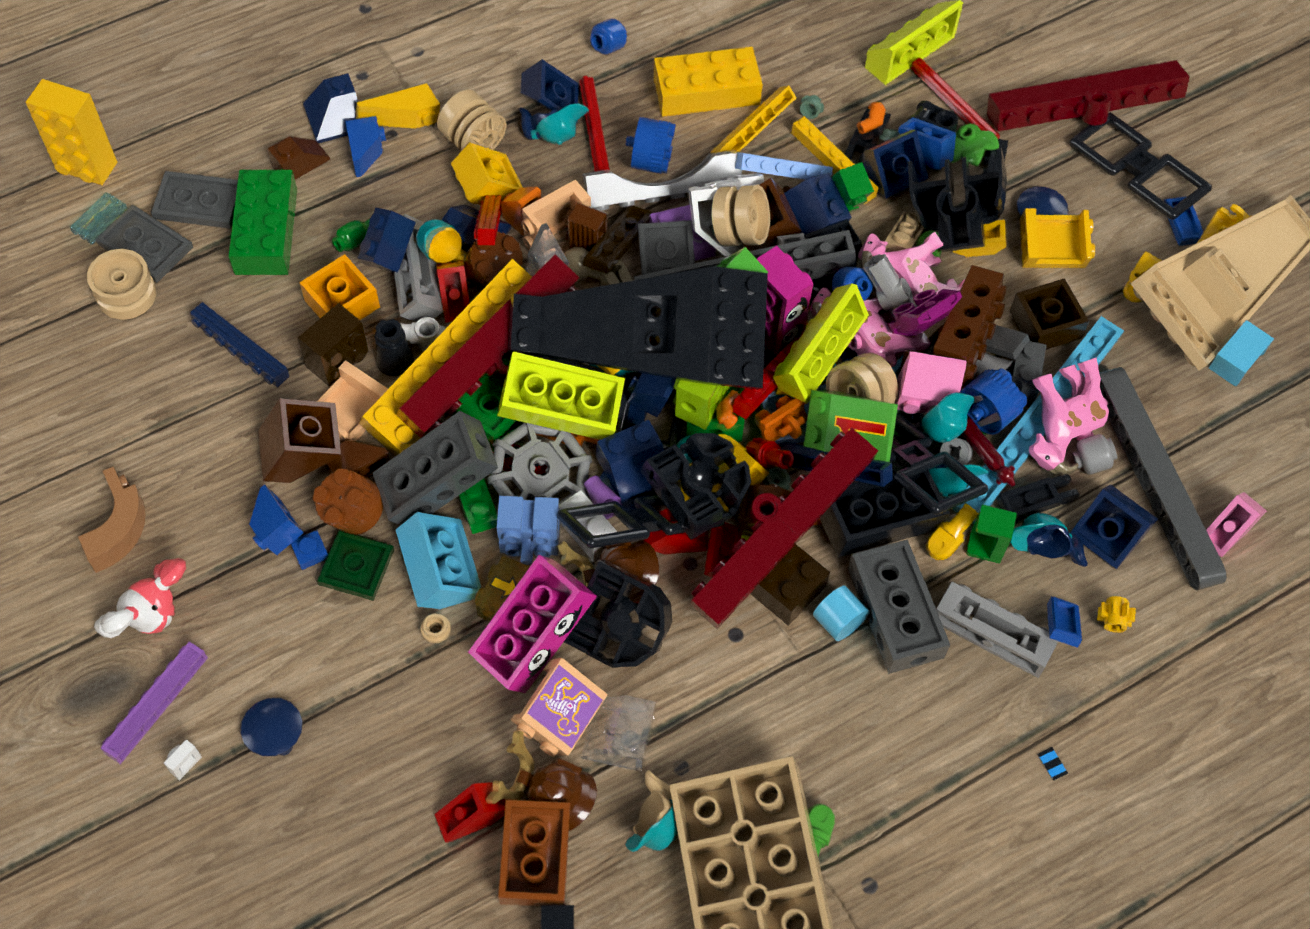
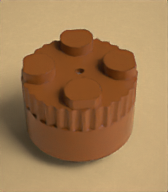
(348, 501)

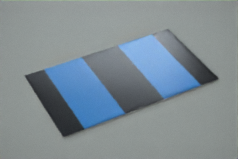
(1052, 763)

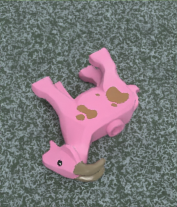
(911, 263)
(874, 333)
(1068, 417)

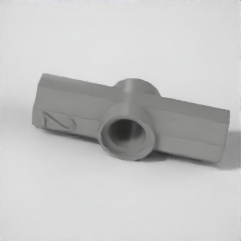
(889, 287)

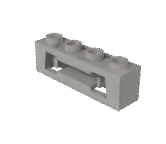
(421, 276)
(996, 629)

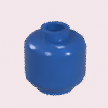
(608, 36)
(856, 276)

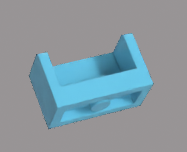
(1240, 353)

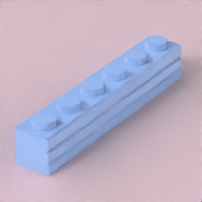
(780, 166)

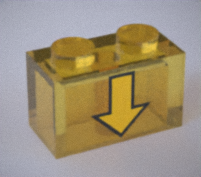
(502, 581)

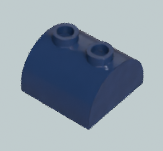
(888, 163)

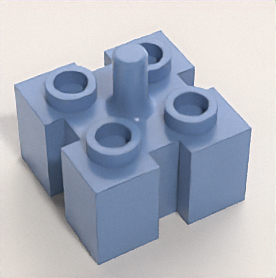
(528, 527)

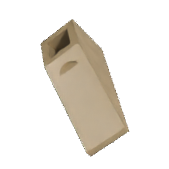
(904, 233)

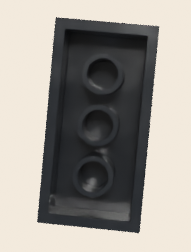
(879, 515)

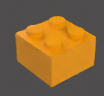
(341, 284)

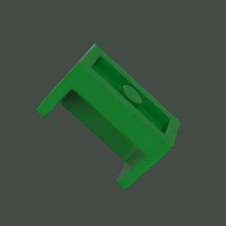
(991, 533)

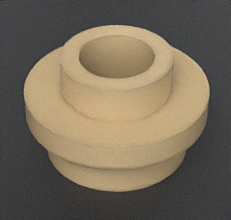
(432, 621)

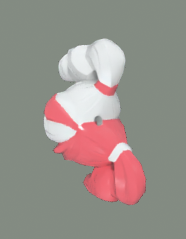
(135, 604)

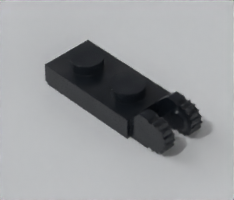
(863, 142)
(1037, 496)

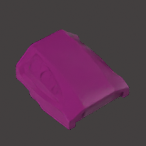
(928, 311)

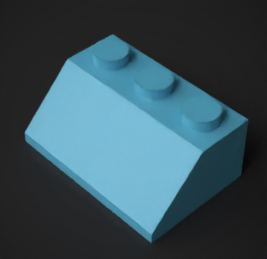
(438, 560)

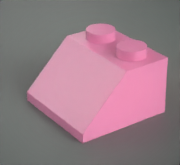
(927, 380)

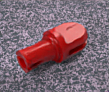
(769, 454)

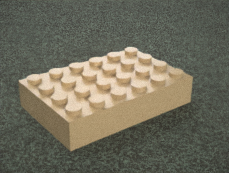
(750, 849)

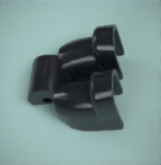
(960, 226)

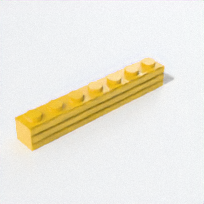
(757, 120)
(823, 148)

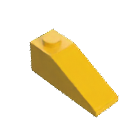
(403, 109)

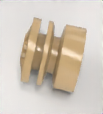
(471, 120)

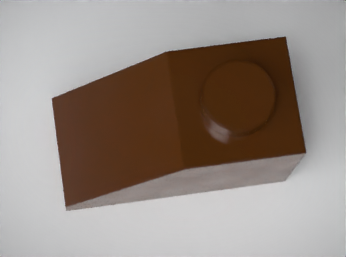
(297, 155)
(359, 458)

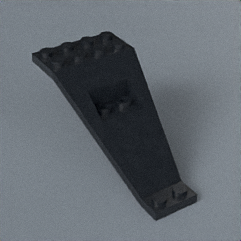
(704, 327)

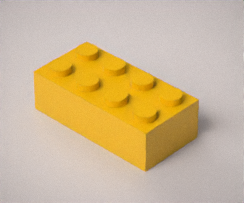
(707, 81)
(72, 131)

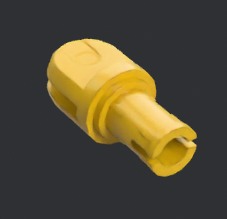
(949, 535)

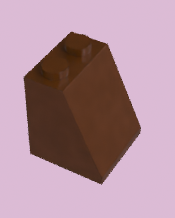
(298, 439)

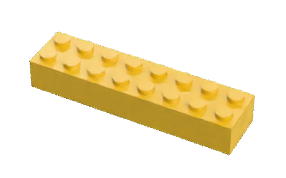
(381, 417)

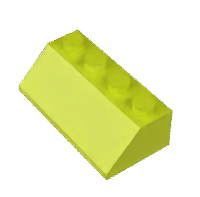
(914, 41)
(821, 343)
(561, 396)

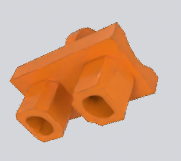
(784, 421)

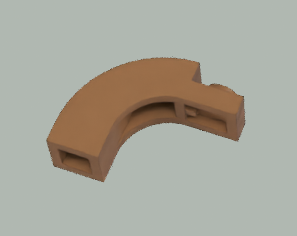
(123, 528)

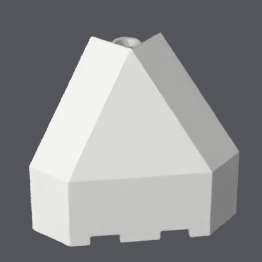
(701, 207)

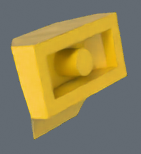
(994, 241)

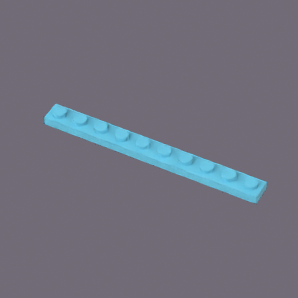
(1016, 445)

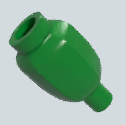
(350, 235)

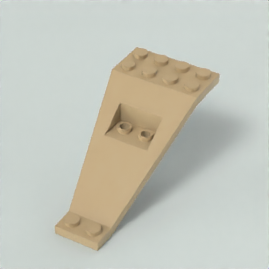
(1224, 279)

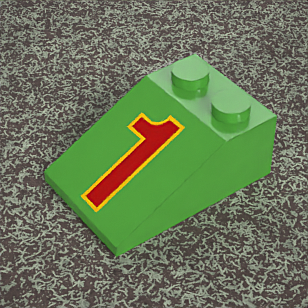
(838, 411)

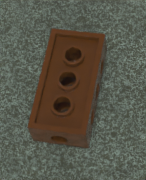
(972, 319)

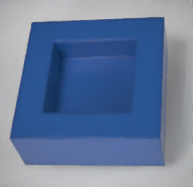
(309, 550)

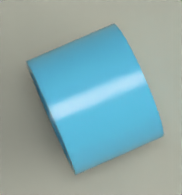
(840, 613)

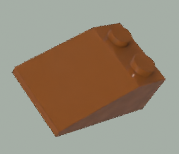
(534, 853)

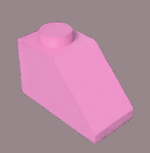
(1234, 522)

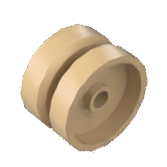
(741, 215)
(121, 284)
(865, 376)

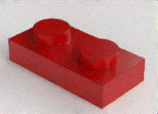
(720, 546)

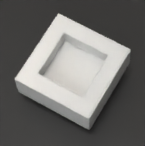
(182, 759)

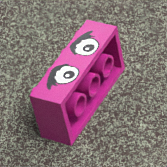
(786, 301)
(532, 624)

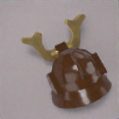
(635, 557)
(551, 783)

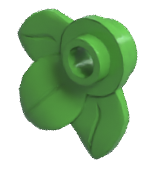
(973, 145)

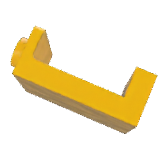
(1056, 240)

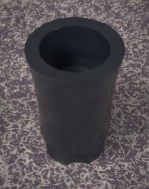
(392, 349)

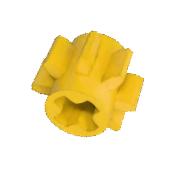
(1116, 614)

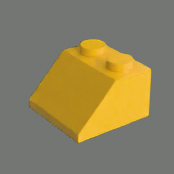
(484, 173)

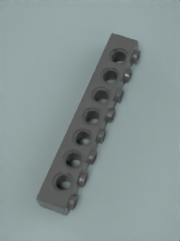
(815, 256)

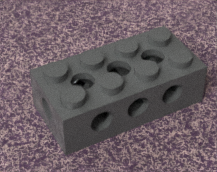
(435, 468)
(892, 578)

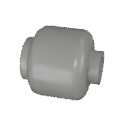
(1095, 454)

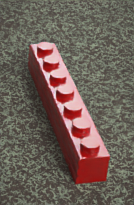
(488, 220)
(750, 399)

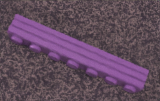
(153, 702)

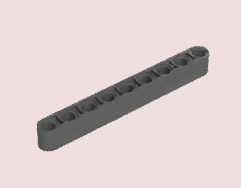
(1161, 482)

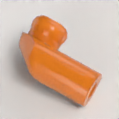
(875, 119)
(724, 410)

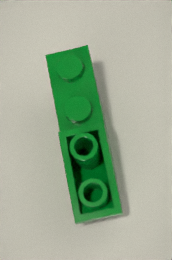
(478, 508)

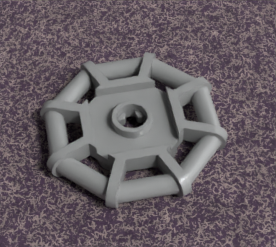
(542, 453)

